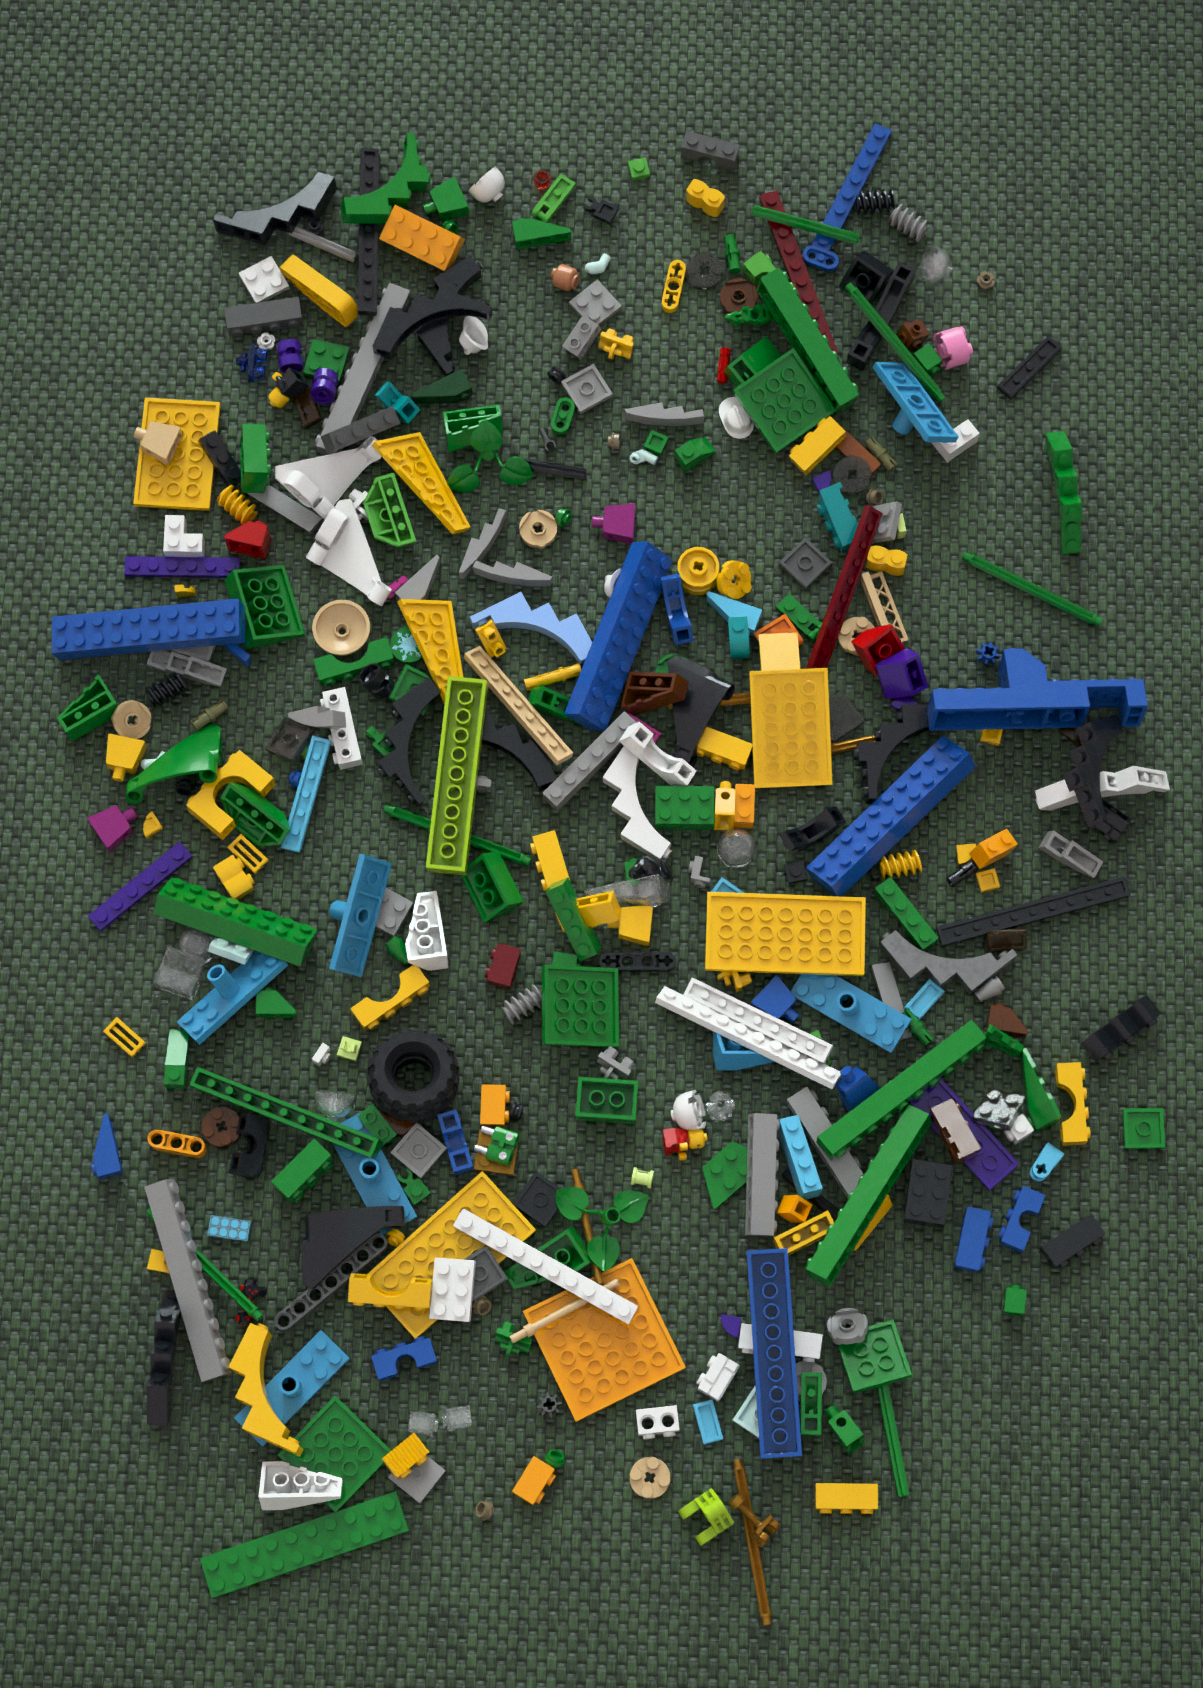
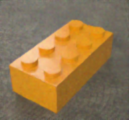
(421, 238)

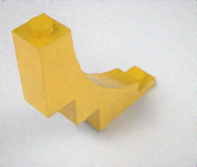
(249, 1363)

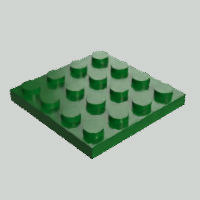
(783, 400)
(580, 1006)
(339, 1446)

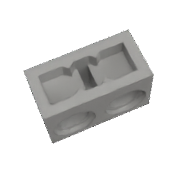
(581, 337)

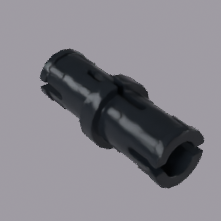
(965, 871)

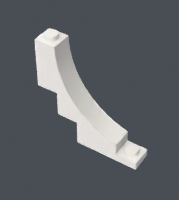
(1127, 781)
(638, 831)

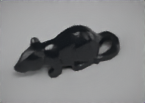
(646, 867)

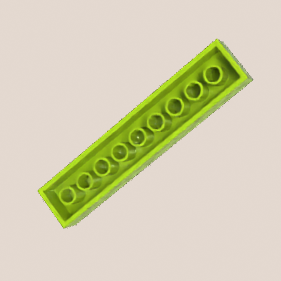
(457, 775)

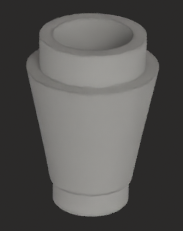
(990, 989)

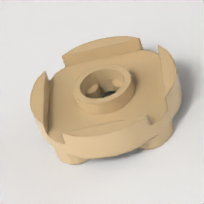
(540, 539)
(849, 627)
(120, 718)
(661, 1478)

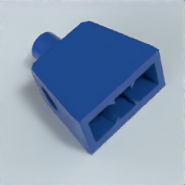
(776, 1001)
(855, 1087)

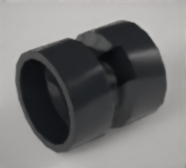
(376, 681)

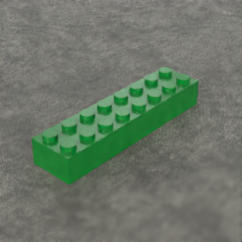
(806, 339)
(235, 921)

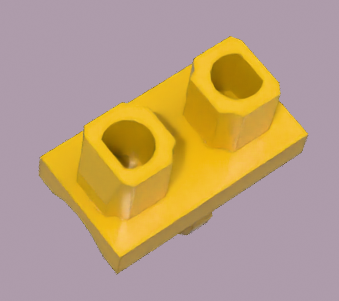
(614, 345)
(491, 639)
(738, 980)

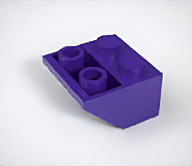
(901, 674)

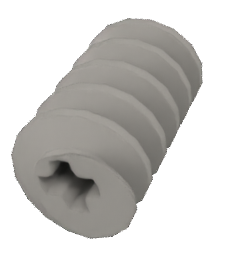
(908, 223)
(522, 1004)

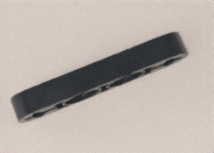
(637, 958)

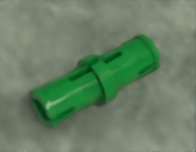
(732, 253)
(917, 1028)

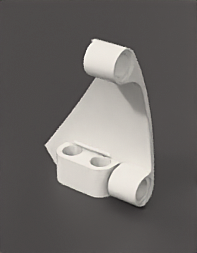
(325, 478)
(346, 553)

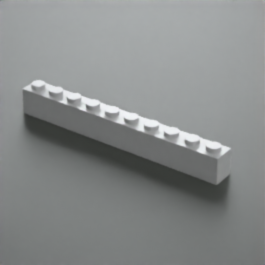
(363, 370)
(188, 1279)

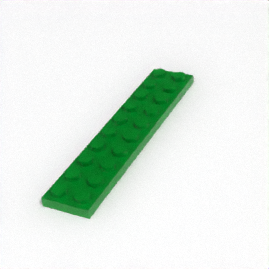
(304, 1544)

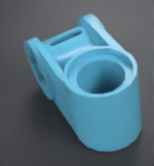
(1047, 1161)

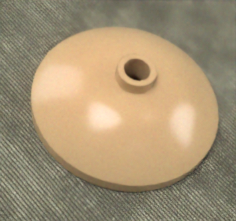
(341, 616)

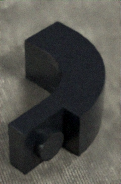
(813, 831)

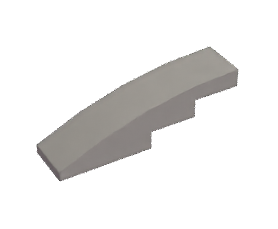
(656, 415)
(479, 548)
(518, 575)
(189, 667)

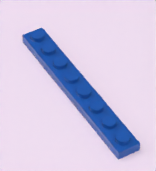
(854, 183)

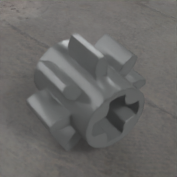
(544, 1402)

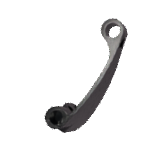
(700, 703)
(338, 1233)

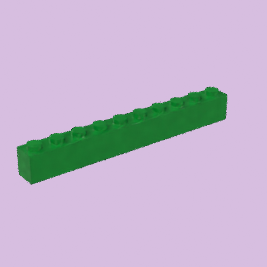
(901, 1090)
(286, 1113)
(868, 1195)

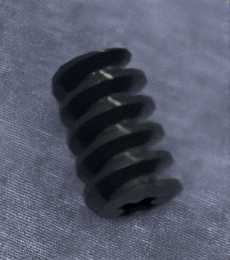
(876, 201)
(166, 689)

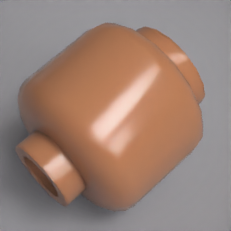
(565, 277)

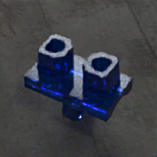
(253, 371)

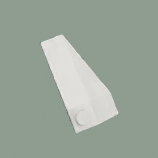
(426, 937)
(293, 1487)

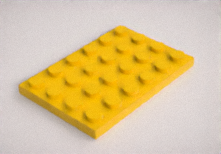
(190, 474)
(790, 727)

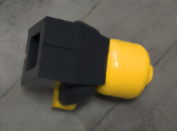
(287, 387)

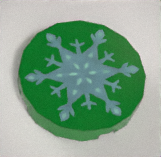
(404, 647)

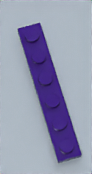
(180, 567)
(140, 886)

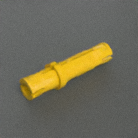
(552, 677)

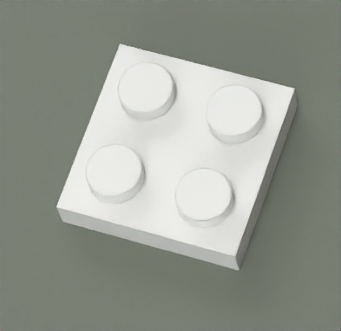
(264, 280)

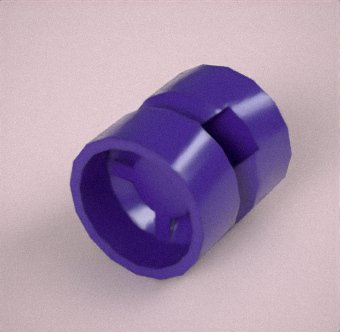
(290, 355)
(324, 386)

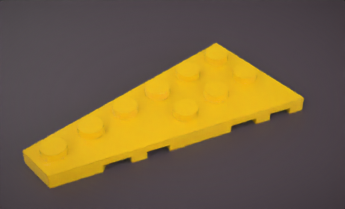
(418, 469)
(436, 637)

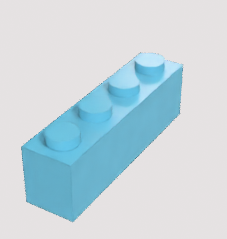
(799, 1157)

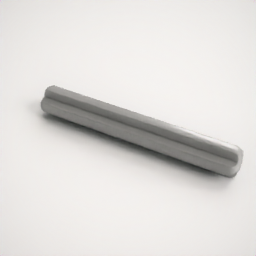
(324, 244)

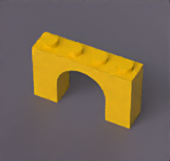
(236, 770)

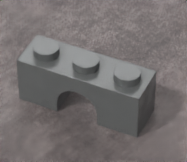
(721, 151)

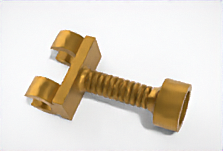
(770, 1524)

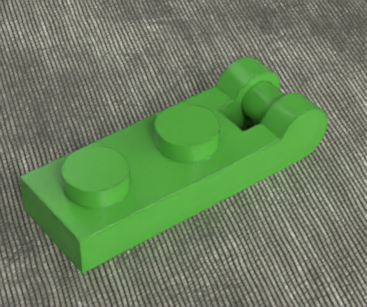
(553, 198)

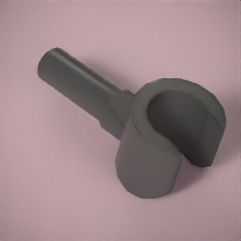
(547, 441)

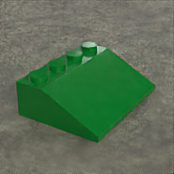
(268, 604)

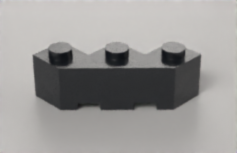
(1121, 1029)

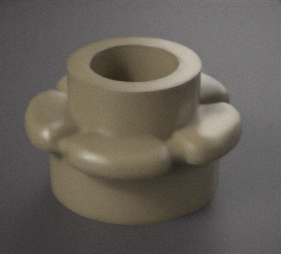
(985, 284)
(614, 441)
(874, 497)
(482, 1306)
(484, 1510)

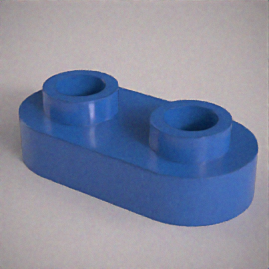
(821, 257)

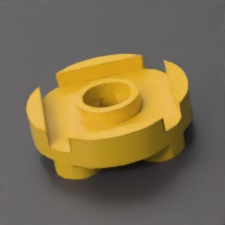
(743, 579)

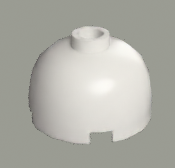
(488, 186)
(689, 1111)

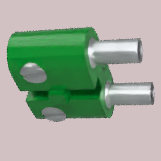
(502, 1145)

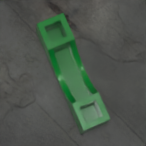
(332, 670)
(899, 905)
(579, 934)

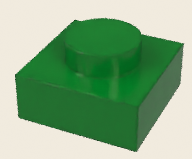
(656, 442)

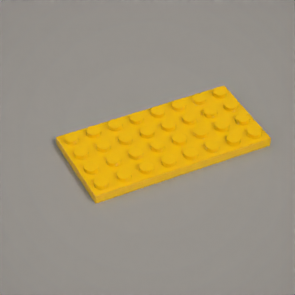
(785, 934)
(442, 1240)

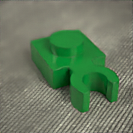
(415, 1188)

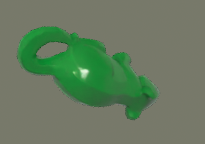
(756, 316)

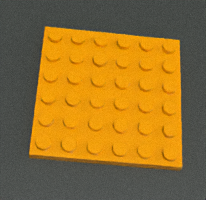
(600, 1356)

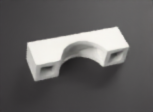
(641, 743)

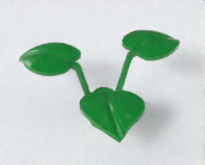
(487, 440)
(628, 1207)

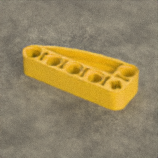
(320, 290)

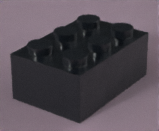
(927, 1193)

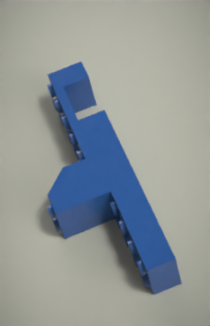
(1031, 701)

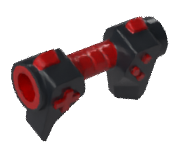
(250, 1290)

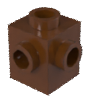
(913, 334)

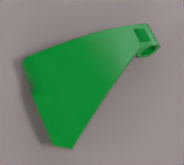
(195, 754)

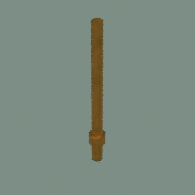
(587, 1225)

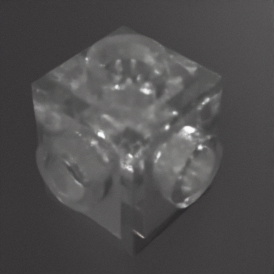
(720, 1113)

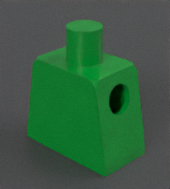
(447, 201)
(849, 1435)

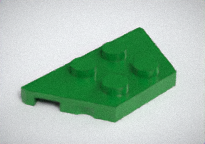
(726, 1173)

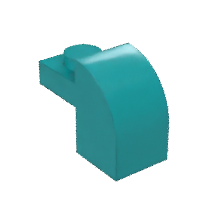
(403, 405)
(738, 638)

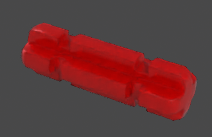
(723, 363)

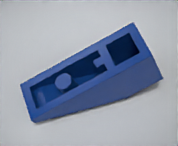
(106, 1153)

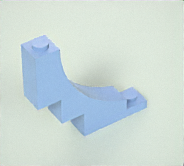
(516, 613)

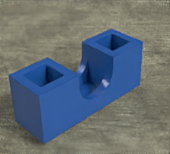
(455, 1142)
(1026, 1202)
(386, 1361)

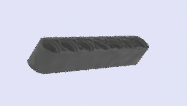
(326, 1292)

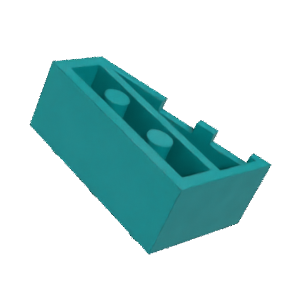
(837, 516)

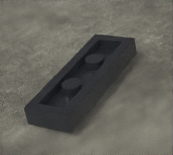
(221, 458)

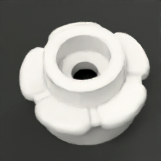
(267, 346)

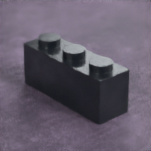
(1073, 1242)

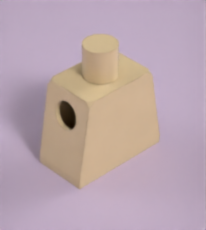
(159, 440)

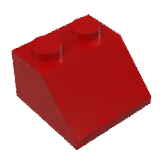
(249, 539)
(876, 645)

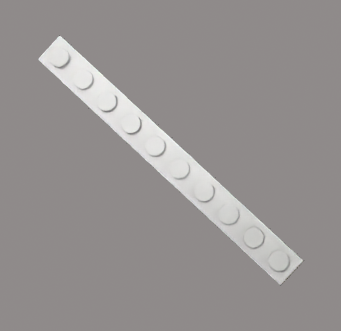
(748, 1037)
(546, 1266)

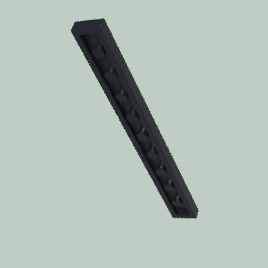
(368, 237)
(1033, 911)

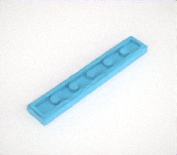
(306, 793)

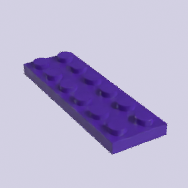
(993, 1160)

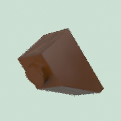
(1006, 1021)

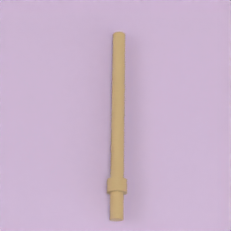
(529, 1329)

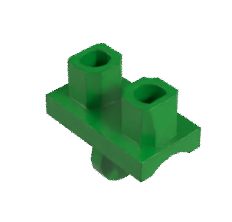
(503, 1338)

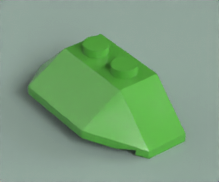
(388, 513)

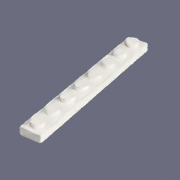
(758, 1020)

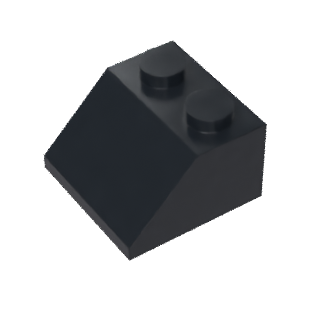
(867, 275)

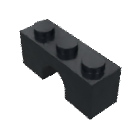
(255, 1131)

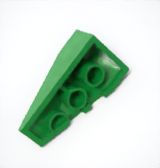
(1040, 1107)
(565, 1248)

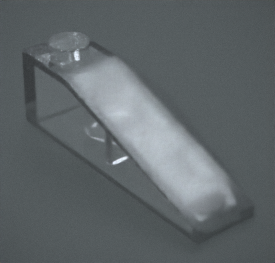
(641, 891)

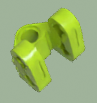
(714, 1512)

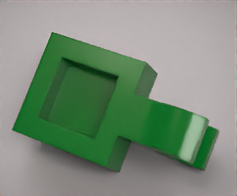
(379, 744)

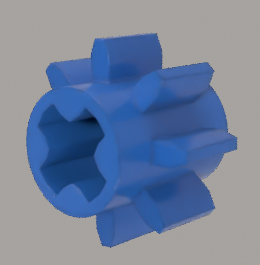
(987, 659)

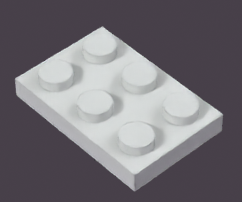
(452, 1289)

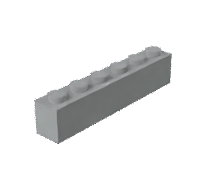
(587, 763)
(814, 1122)
(761, 1174)

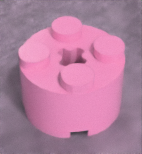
(953, 347)

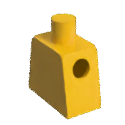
(124, 755)
(724, 807)
(634, 924)

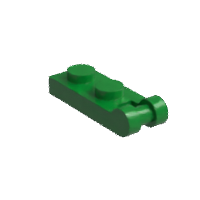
(800, 617)

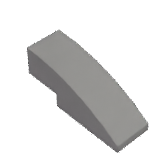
(319, 717)
(1070, 854)

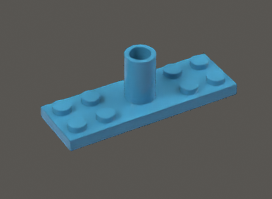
(915, 404)
(359, 915)
(229, 994)
(865, 1017)
(375, 1189)
(310, 1370)

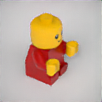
(680, 1140)

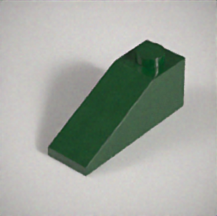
(446, 390)

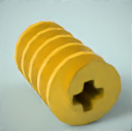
(236, 506)
(900, 864)

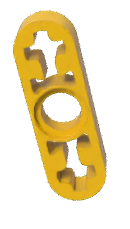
(670, 279)

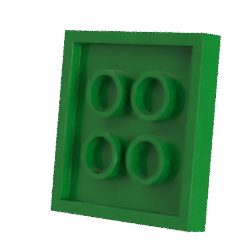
(875, 1360)

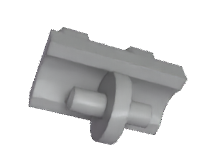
(612, 1068)

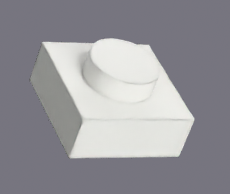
(322, 1055)

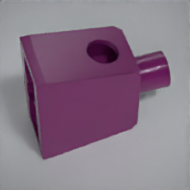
(617, 522)
(113, 826)

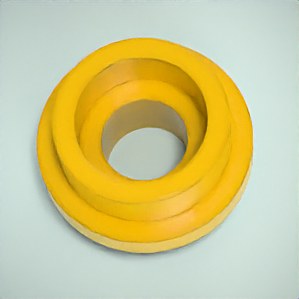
(395, 1237)

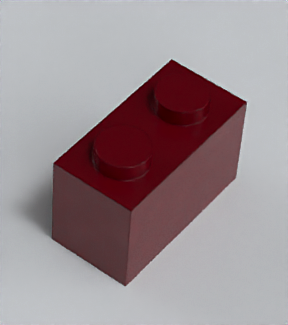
(503, 966)

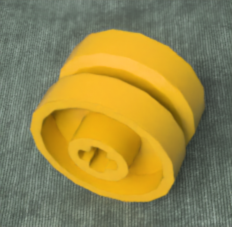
(698, 570)

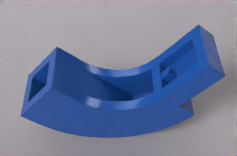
(676, 610)

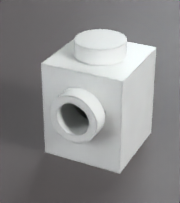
(1020, 1130)

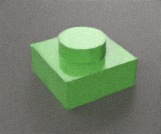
(638, 169)

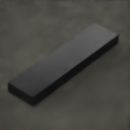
(1029, 367)

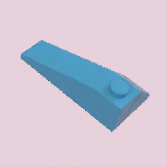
(733, 1056)

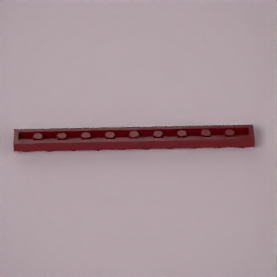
(795, 265)
(845, 588)

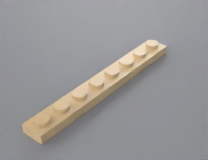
(518, 705)

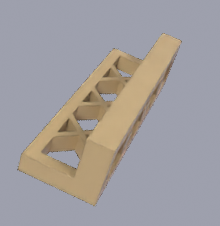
(877, 609)

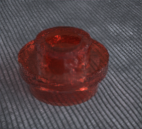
(542, 175)

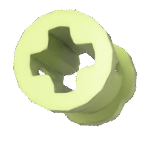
(642, 1177)

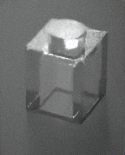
(457, 1418)
(423, 1423)

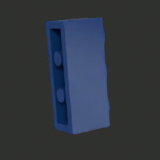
(973, 1240)

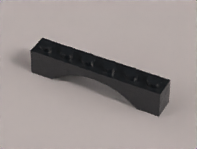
(890, 301)

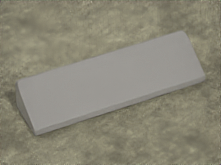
(288, 508)
(888, 989)

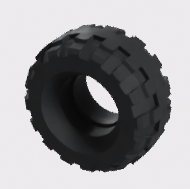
(410, 1048)

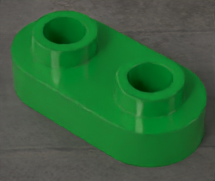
(562, 417)

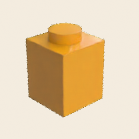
(794, 1208)

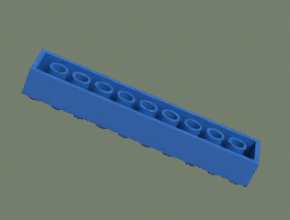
(148, 629)
(618, 636)
(891, 817)
(774, 1353)

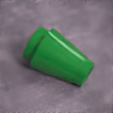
(398, 949)

